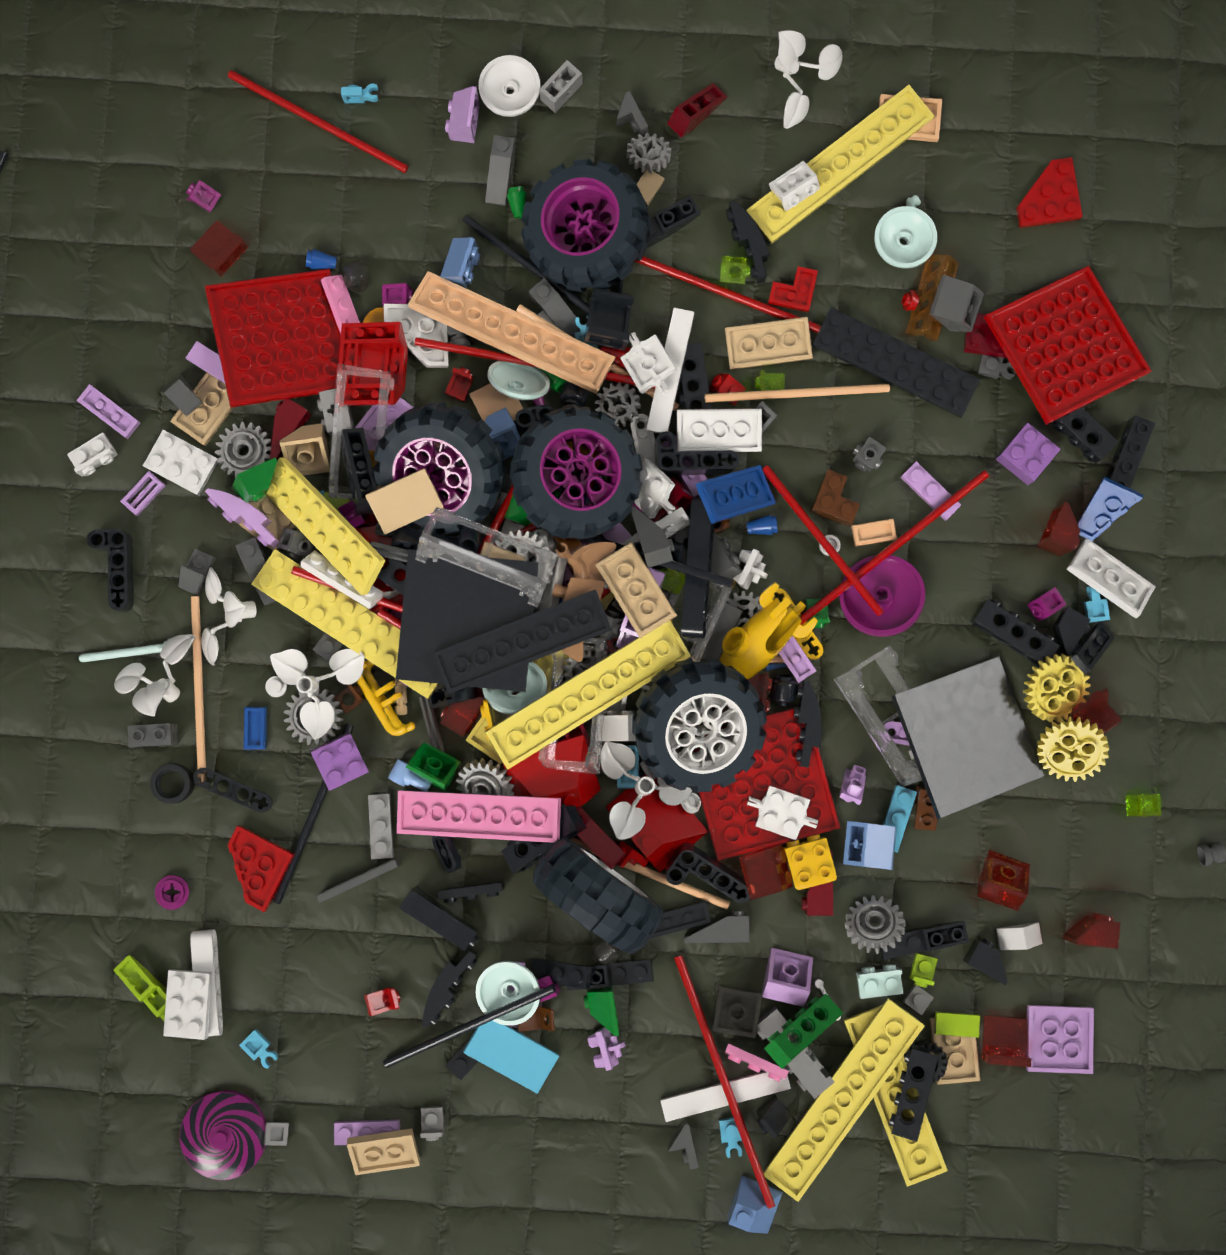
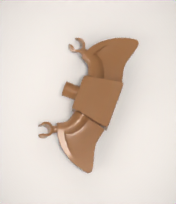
(585, 579)

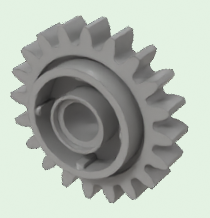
(241, 438)
(294, 716)
(479, 774)
(889, 929)

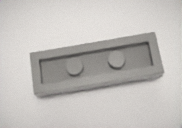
(380, 826)

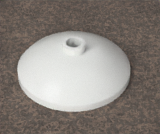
(507, 74)

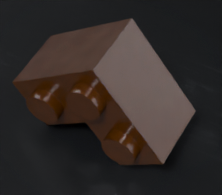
(831, 504)

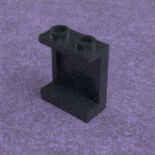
(608, 319)

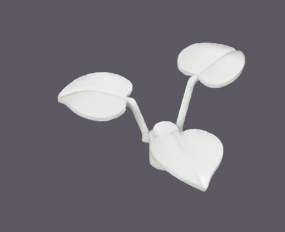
(790, 48)
(234, 613)
(290, 667)
(148, 698)
(624, 818)

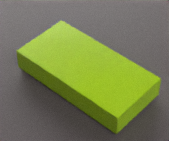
(957, 1024)

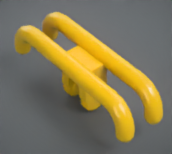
(379, 702)

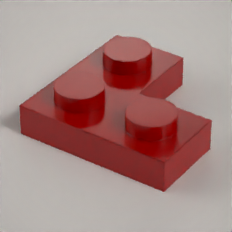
(795, 296)

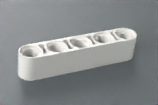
(205, 959)

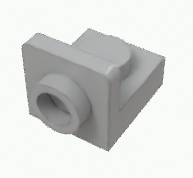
(432, 1122)

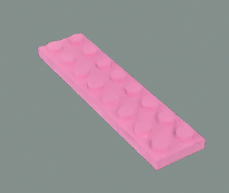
(479, 816)

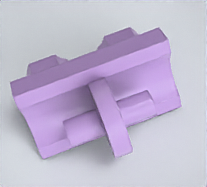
(853, 784)
(608, 1046)

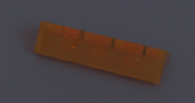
(930, 326)

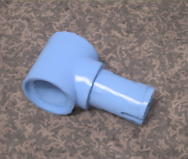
(404, 776)

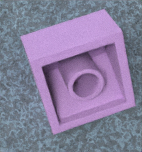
(463, 116)
(788, 977)

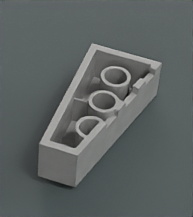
(808, 1069)

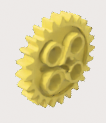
(1055, 688)
(1072, 749)

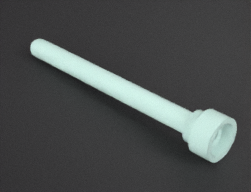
(121, 652)

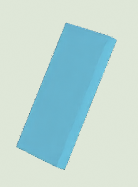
(511, 1054)

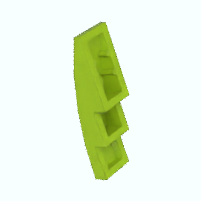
(143, 985)

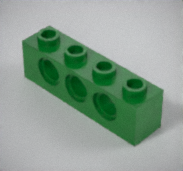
(803, 1031)

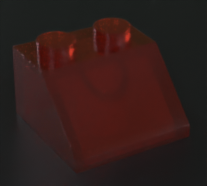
(1060, 531)
(462, 715)
(766, 872)
(1004, 880)
(1095, 931)

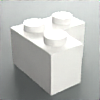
(618, 727)

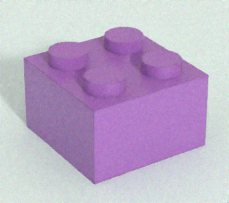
(1028, 454)
(339, 761)

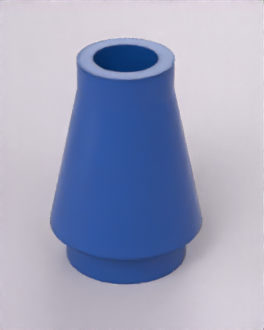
(320, 260)
(765, 526)

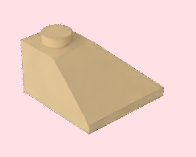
(307, 449)

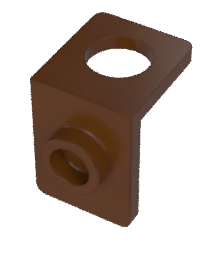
(355, 690)
(538, 1020)

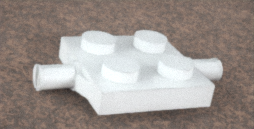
(648, 364)
(654, 490)
(782, 812)

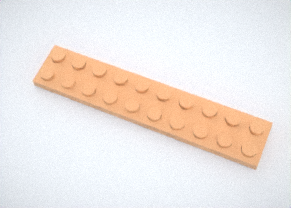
(511, 332)

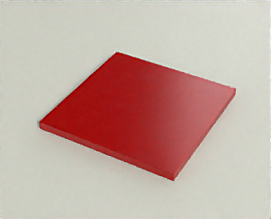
(275, 337)
(1067, 344)
(726, 808)

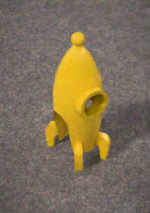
(764, 634)

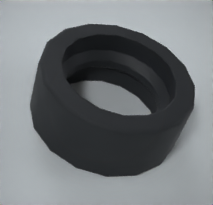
(156, 778)

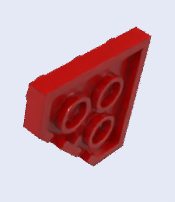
(1052, 197)
(258, 866)

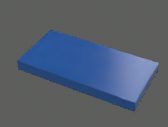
(735, 494)

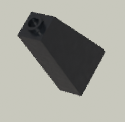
(439, 918)

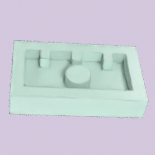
(879, 981)

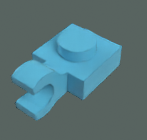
(356, 94)
(1096, 608)

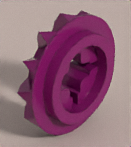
(165, 899)

